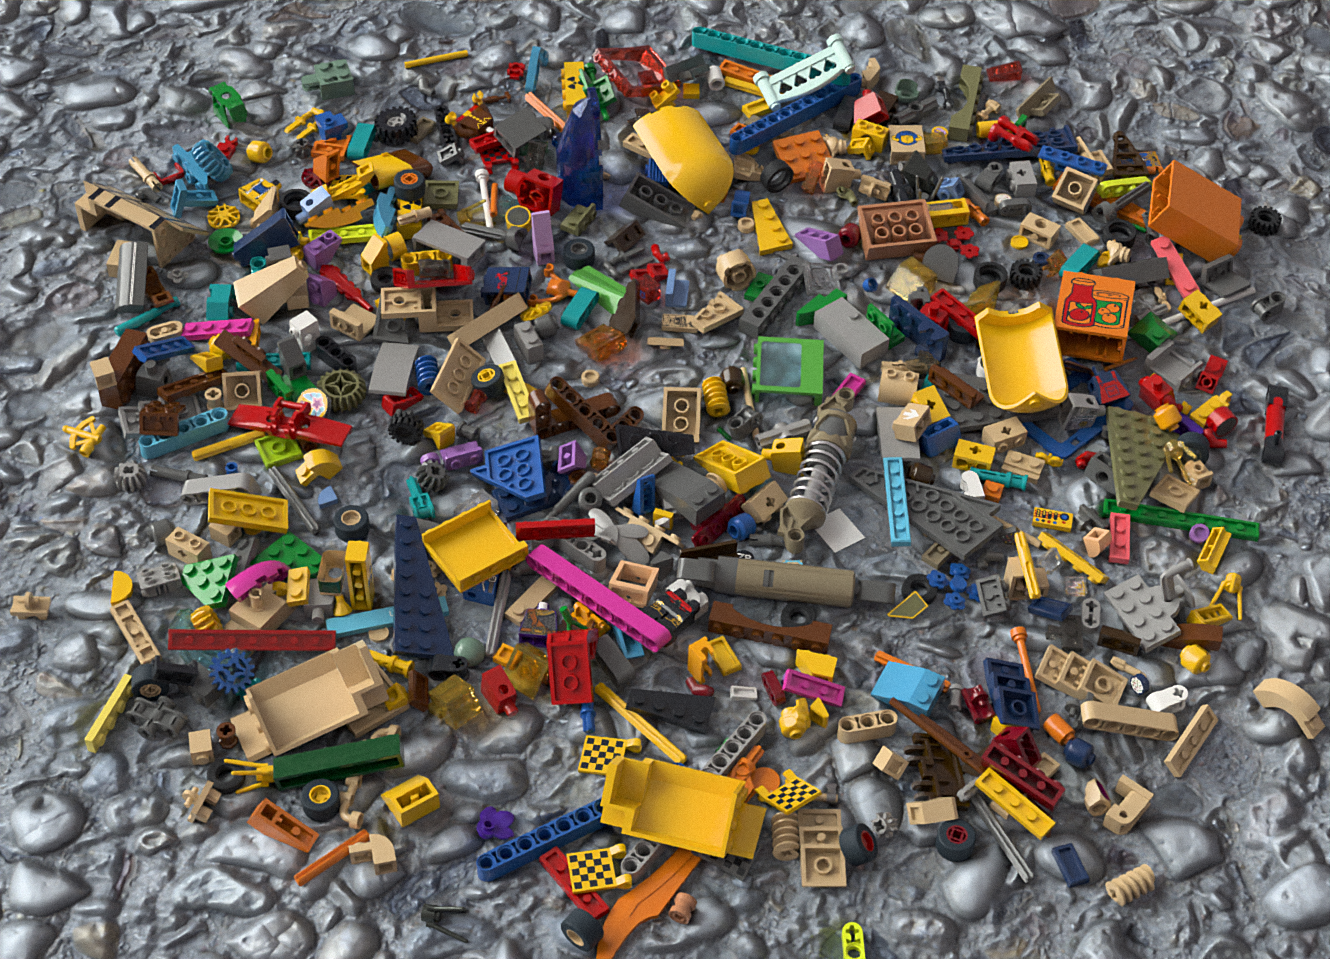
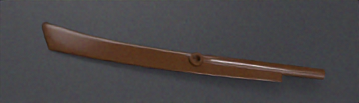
(950, 742)

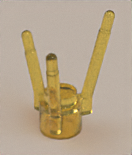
(465, 214)
(1174, 450)

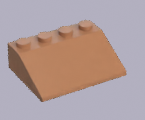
(895, 229)

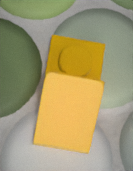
(441, 433)

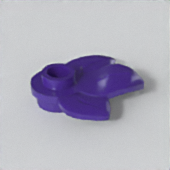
(495, 824)

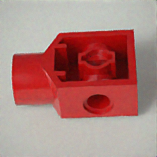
(535, 189)

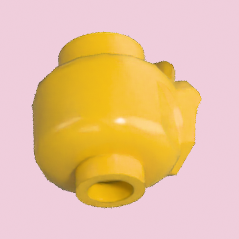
(795, 720)

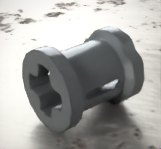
(468, 431)

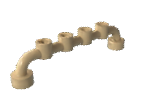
(347, 798)

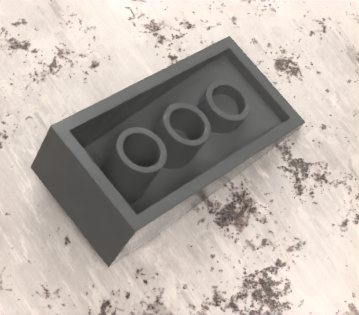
(656, 202)
(689, 492)

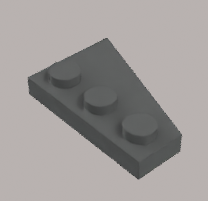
(389, 329)

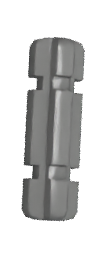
(968, 790)

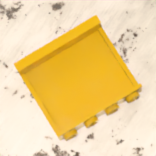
(473, 546)

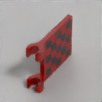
(496, 156)

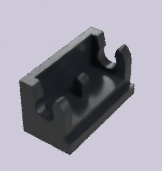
(174, 673)

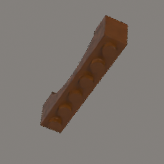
(729, 622)

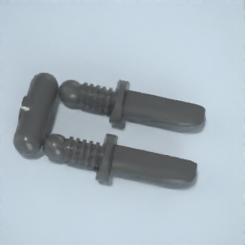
(625, 257)

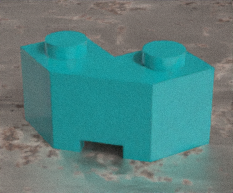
(220, 302)

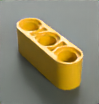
(410, 260)

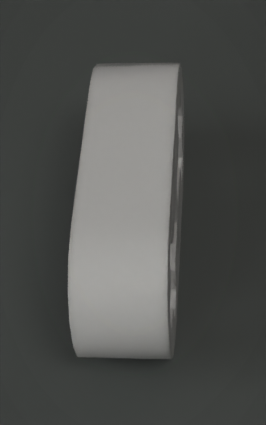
(1093, 616)

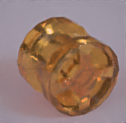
(600, 458)

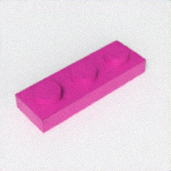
(813, 687)

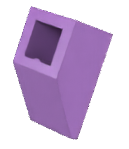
(322, 249)
(321, 289)

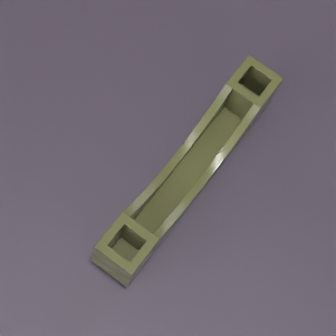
(970, 85)

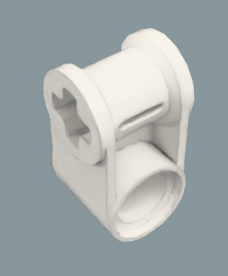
(1168, 700)

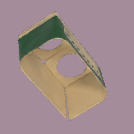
(329, 560)

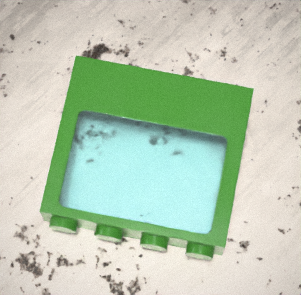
(788, 367)

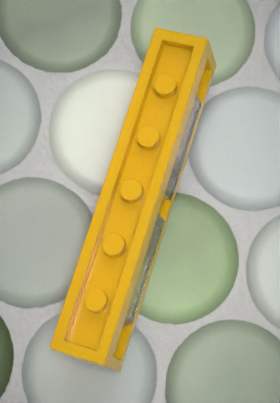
(948, 212)

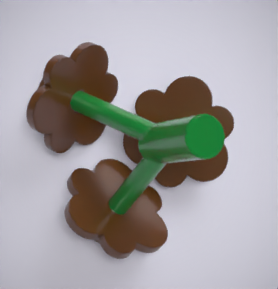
(571, 623)

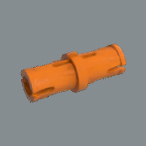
(976, 213)

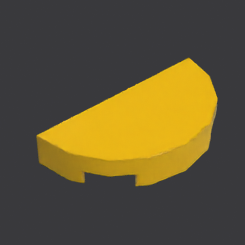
(121, 588)

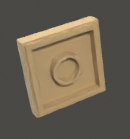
(1174, 493)

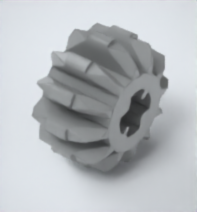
(130, 476)

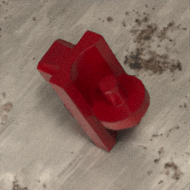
(978, 704)

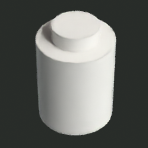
(715, 78)

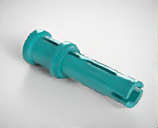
(1008, 480)

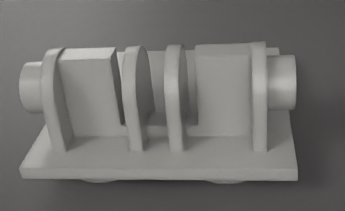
(158, 576)

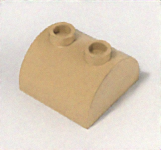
(897, 386)

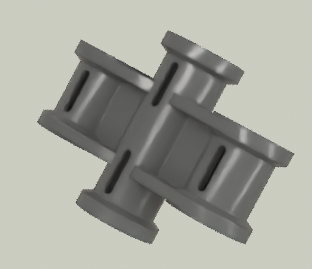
(156, 718)

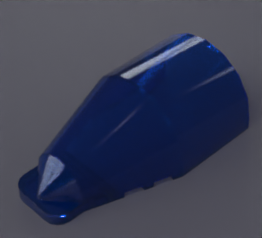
(579, 154)

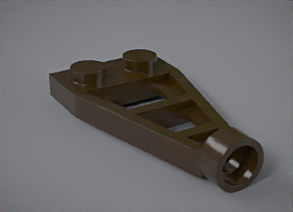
(1123, 171)

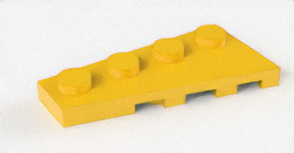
(769, 229)

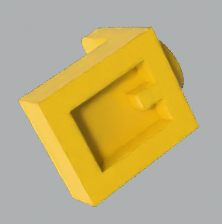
(861, 145)

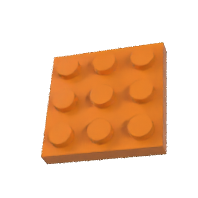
(800, 151)

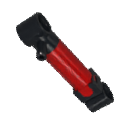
(1274, 426)

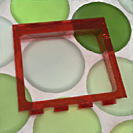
(644, 56)

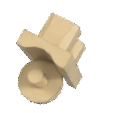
(874, 187)
(30, 606)
(199, 811)

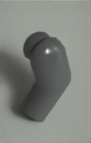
(800, 400)

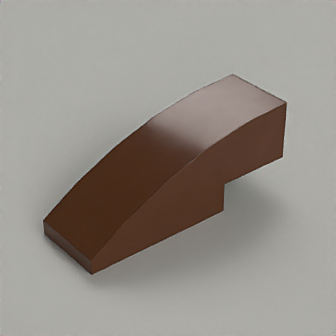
(1204, 635)

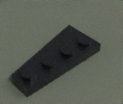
(668, 441)
(673, 708)

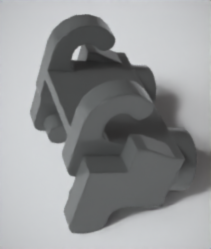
(918, 298)

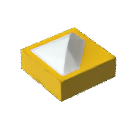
(663, 518)

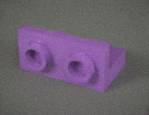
(461, 455)

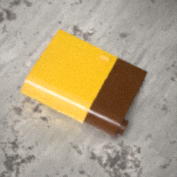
(389, 164)

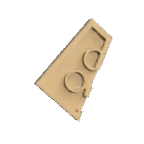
(717, 313)

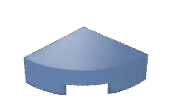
(327, 498)

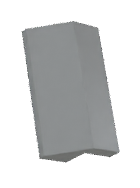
(621, 476)

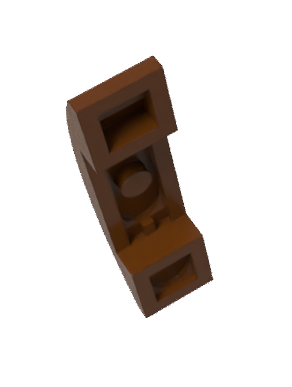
(155, 291)

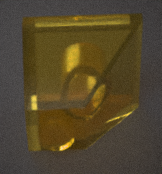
(527, 669)

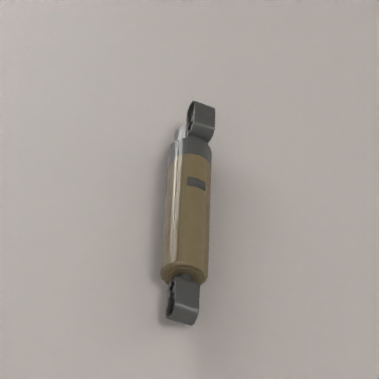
(783, 581)

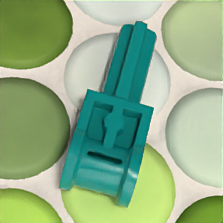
(419, 502)

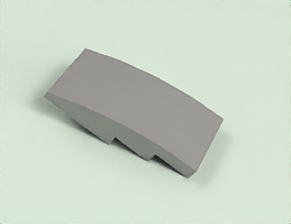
(393, 369)
(130, 415)
(887, 443)

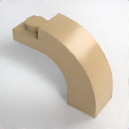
(1294, 700)

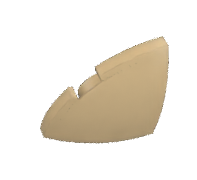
(746, 168)

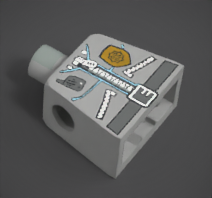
(1079, 411)

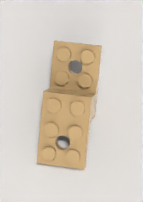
(422, 303)

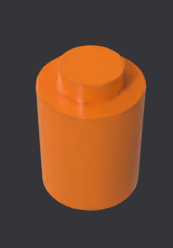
(1059, 729)

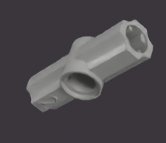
(782, 431)

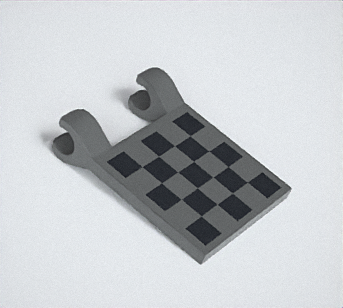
(732, 864)

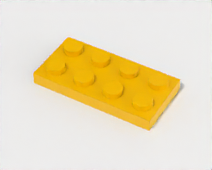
(248, 510)

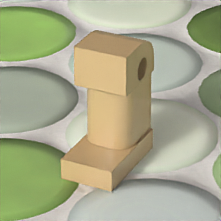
(1130, 809)

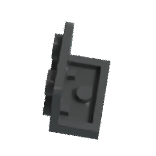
(1221, 279)

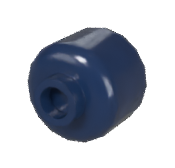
(1079, 753)

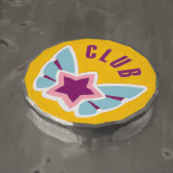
(319, 401)

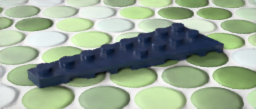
(1058, 139)

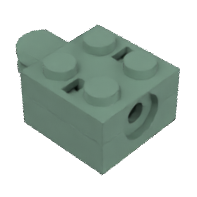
(331, 79)

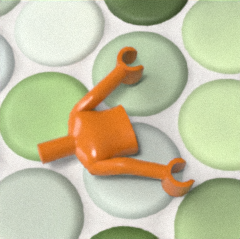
(556, 287)

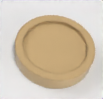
(379, 635)

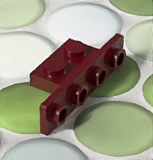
(717, 523)

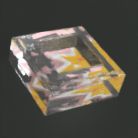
(1075, 586)

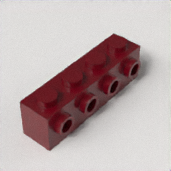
(1023, 776)

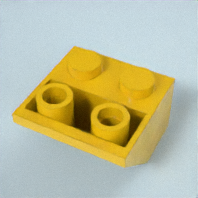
(412, 799)

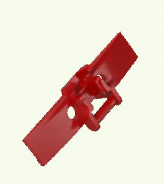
(319, 428)

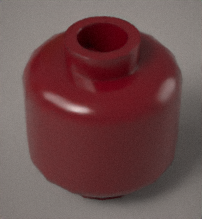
(850, 235)

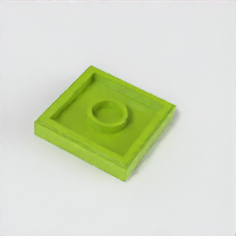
(277, 451)

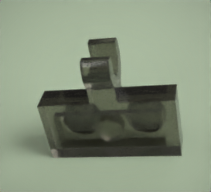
(1069, 632)

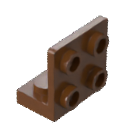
(160, 418)

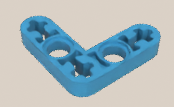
(538, 57)

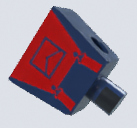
(1107, 386)

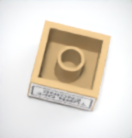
(1075, 190)

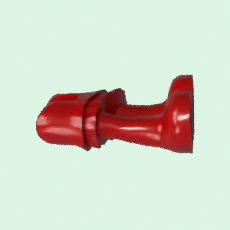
(1022, 140)

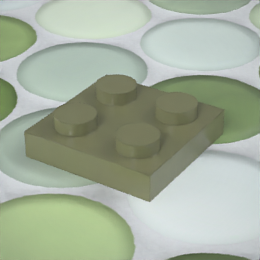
(441, 194)

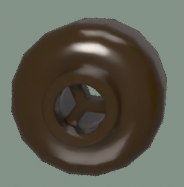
(733, 379)
(921, 473)

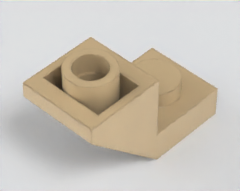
(871, 74)
(932, 811)

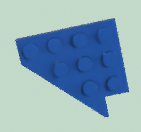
(515, 469)

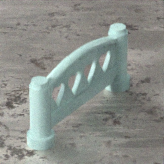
(835, 53)

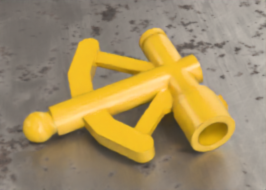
(91, 439)

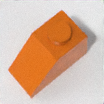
(327, 165)

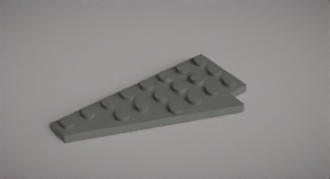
(986, 412)
(948, 517)

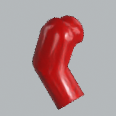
(662, 258)
(1214, 442)
(1082, 460)

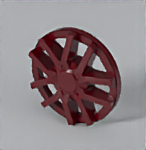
(312, 178)

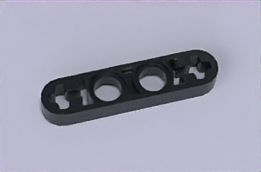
(442, 129)

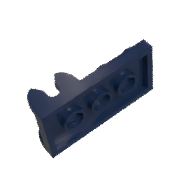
(918, 328)
(514, 508)

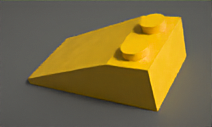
(735, 465)

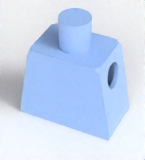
(314, 204)

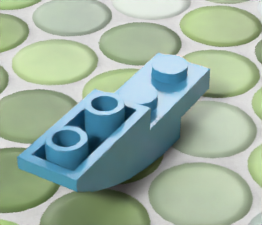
(194, 173)
(384, 212)

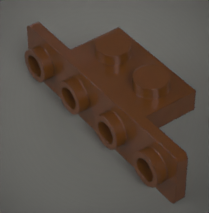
(244, 353)

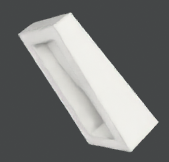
(741, 693)

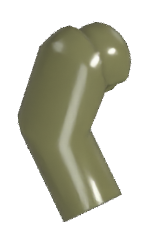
(847, 194)

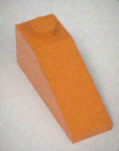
(282, 826)

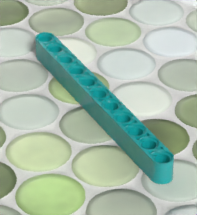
(756, 52)

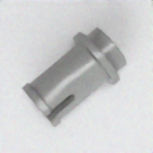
(955, 697)

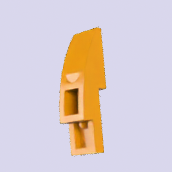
(334, 218)

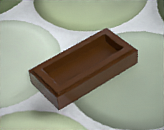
(418, 690)

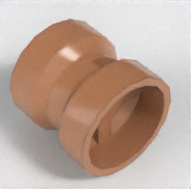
(682, 909)

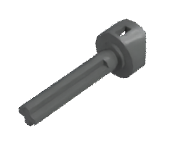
(1109, 210)
(513, 237)

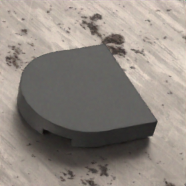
(943, 261)

